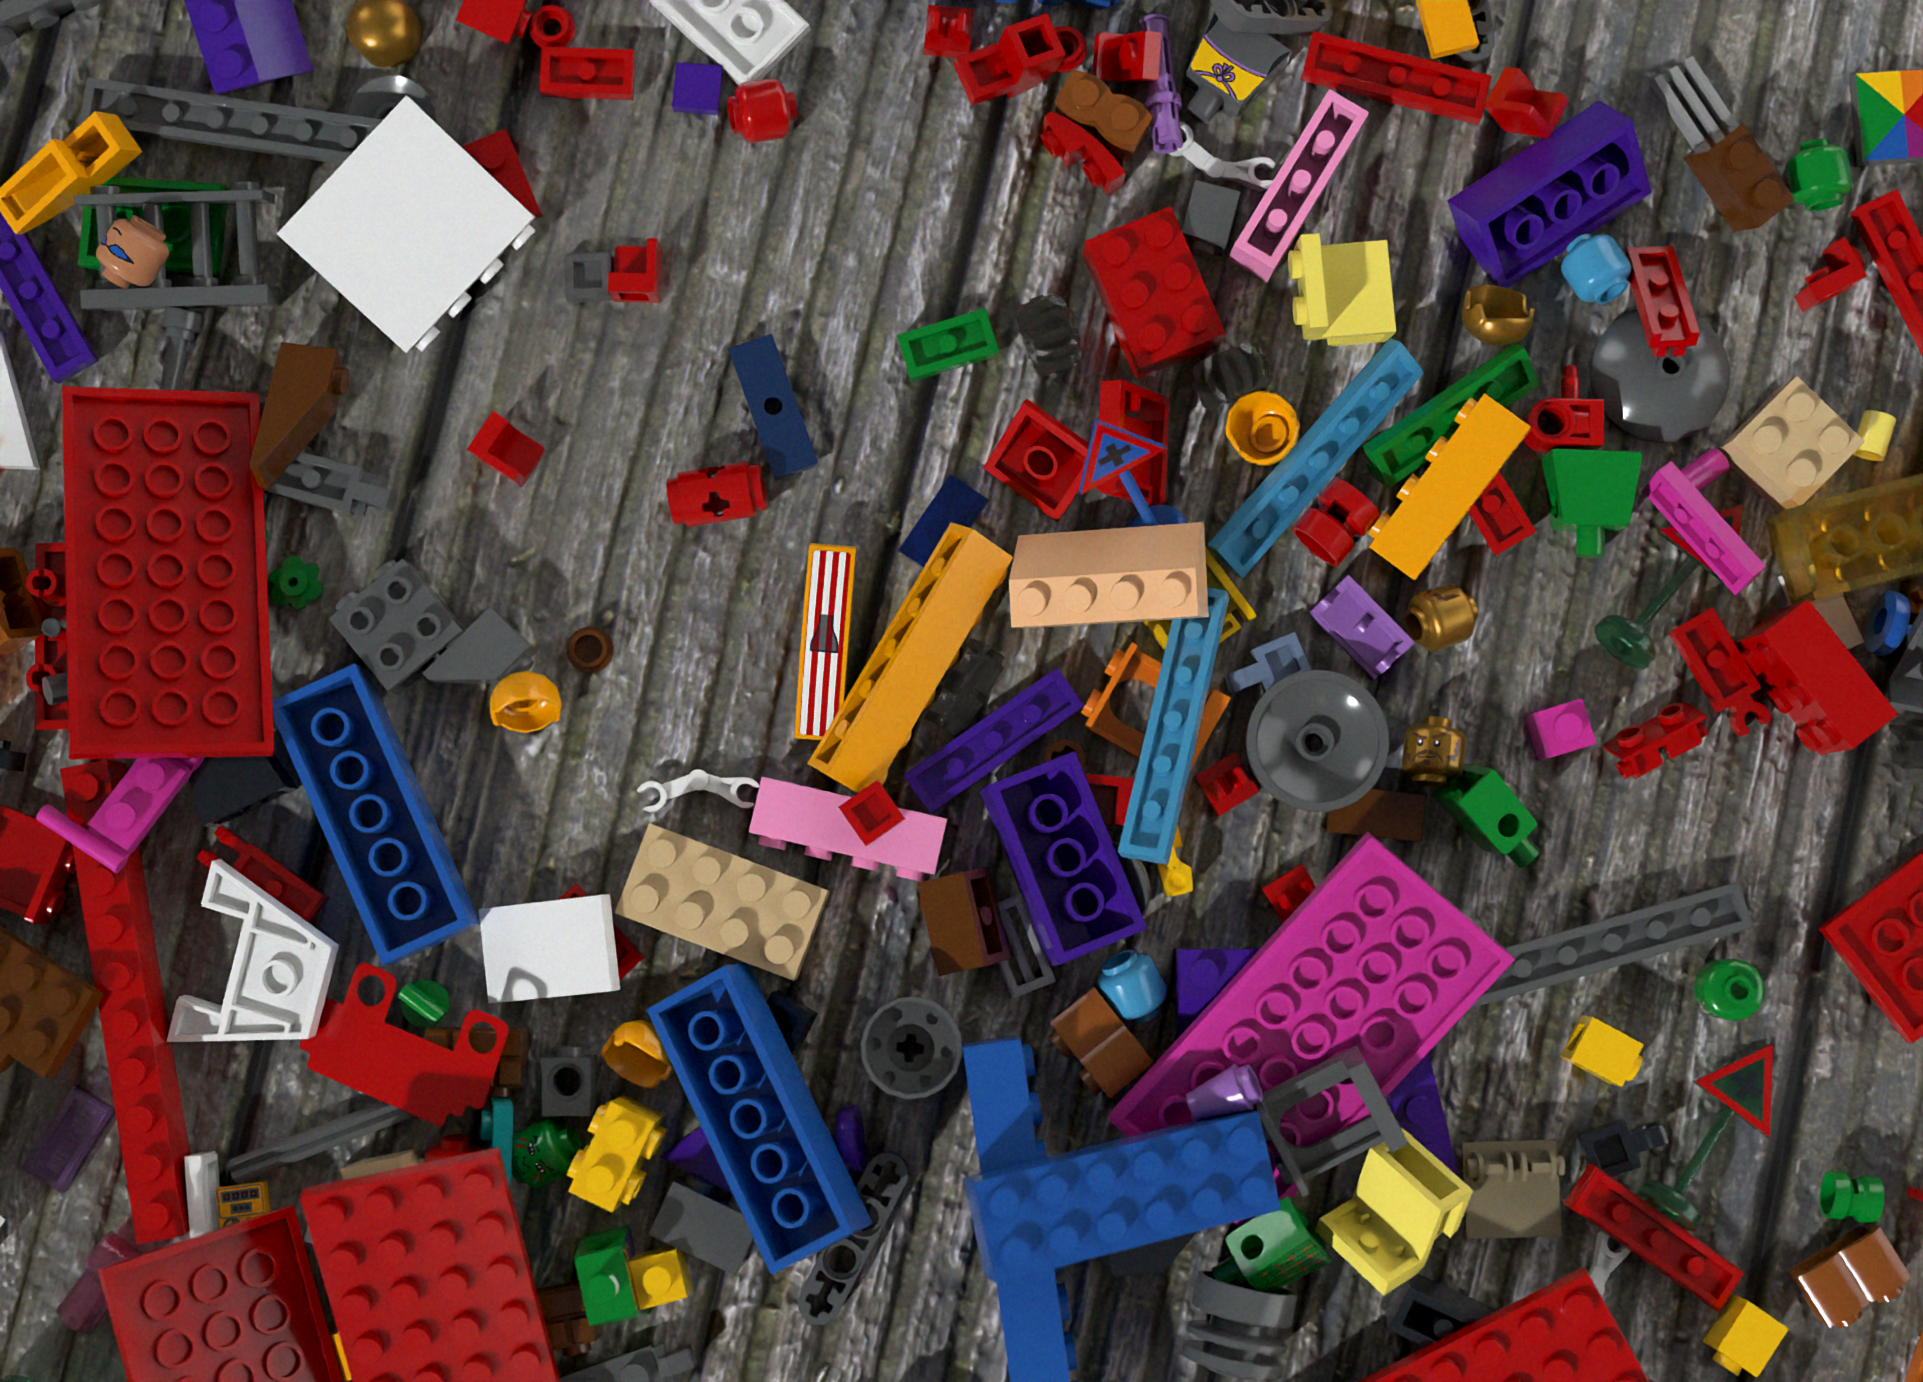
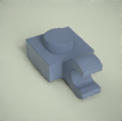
(1271, 664)

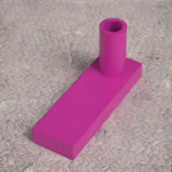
(1681, 503)

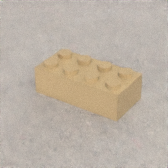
(722, 902)

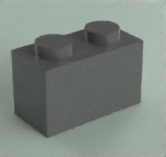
(703, 1224)

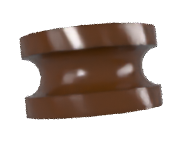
(1059, 745)

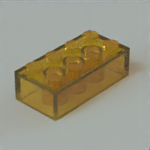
(1851, 541)

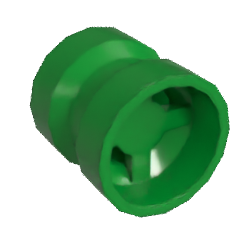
(1851, 1197)

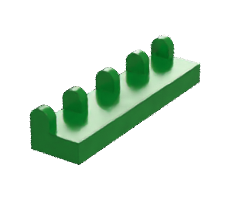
(1407, 442)

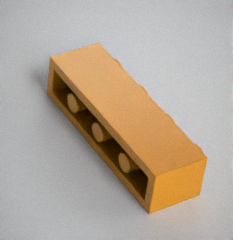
(1449, 486)

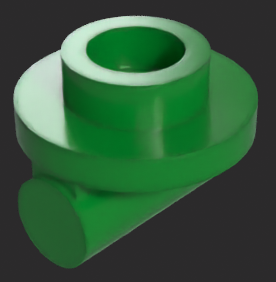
(424, 1002)

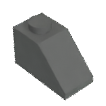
(483, 653)

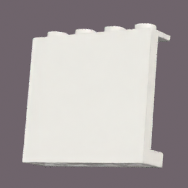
(408, 226)

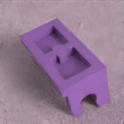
(1361, 627)

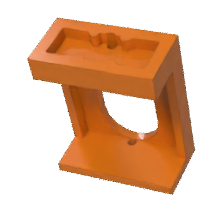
(1139, 666)

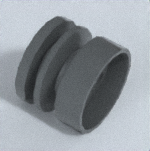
(932, 1029)
(1238, 1328)

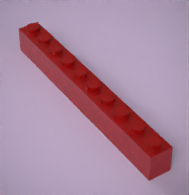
(132, 1018)

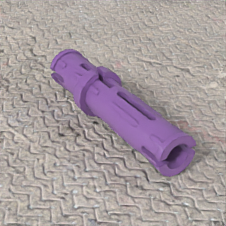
(1162, 97)

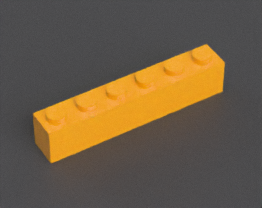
(911, 659)

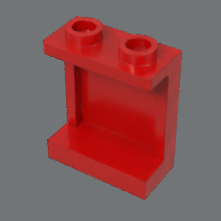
(32, 867)

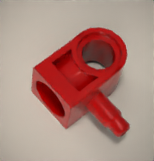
(1576, 419)

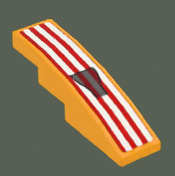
(824, 638)

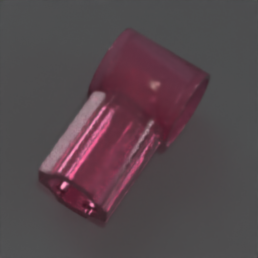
(86, 1303)

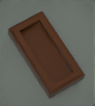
(1382, 815)

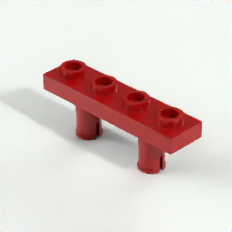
(48, 587)

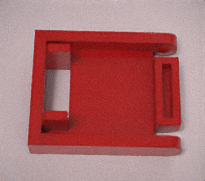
(1152, 423)

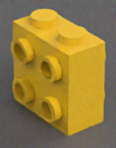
(611, 1165)

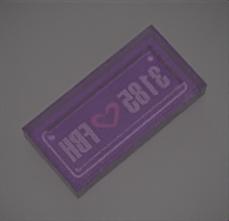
(69, 1138)

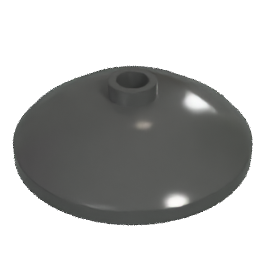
(1645, 398)
(1350, 734)

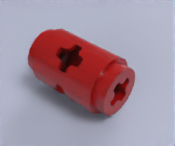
(694, 497)

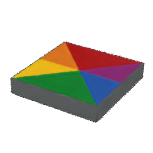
(1887, 116)

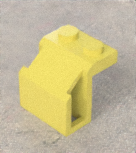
(1342, 291)
(1396, 1213)

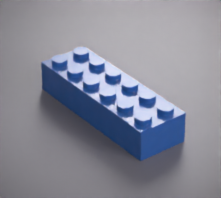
(374, 814)
(759, 1116)
(1121, 1194)

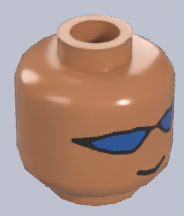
(132, 252)

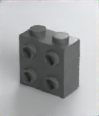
(397, 625)

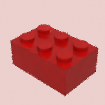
(1153, 293)
(1815, 679)

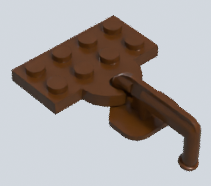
(39, 1008)

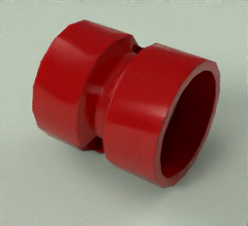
(1325, 534)

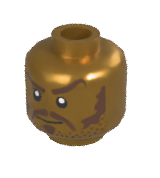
(1441, 617)
(1433, 752)

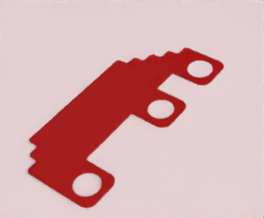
(397, 1066)

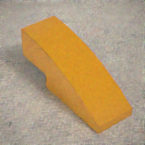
(66, 169)

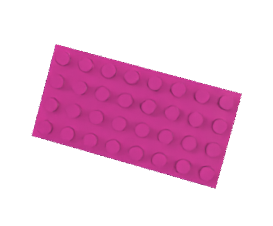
(1358, 963)

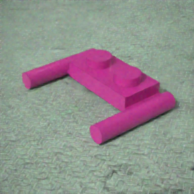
(127, 811)

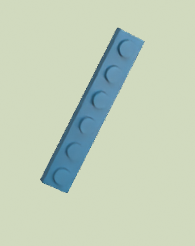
(1316, 458)
(1172, 734)

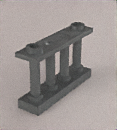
(203, 288)

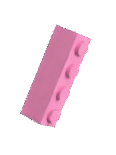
(1298, 185)
(813, 819)

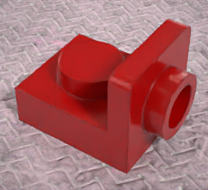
(1127, 57)
(1843, 272)

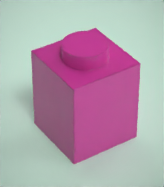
(1560, 729)

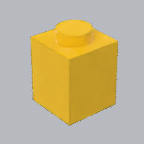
(1603, 1051)
(660, 1276)
(1744, 1337)

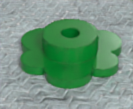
(307, 588)

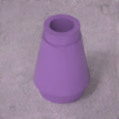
(1226, 1093)

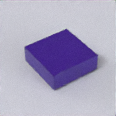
(697, 88)

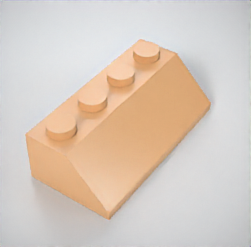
(1109, 576)

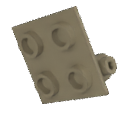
(1512, 1188)

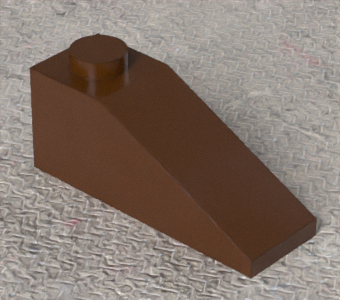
(297, 406)

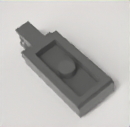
(332, 486)
(641, 1364)

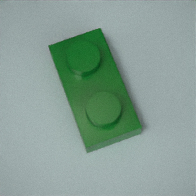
(948, 345)

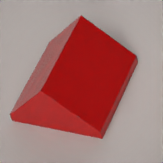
(1040, 460)

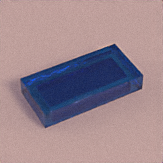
(953, 504)

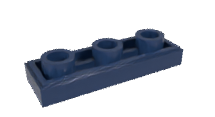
(766, 382)

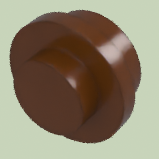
(590, 650)

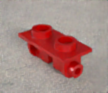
(1675, 727)

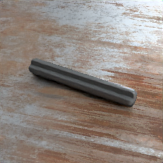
(315, 1140)

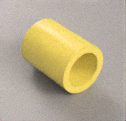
(1876, 431)

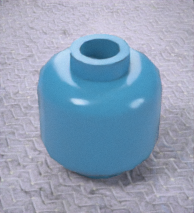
(1596, 268)
(1132, 986)

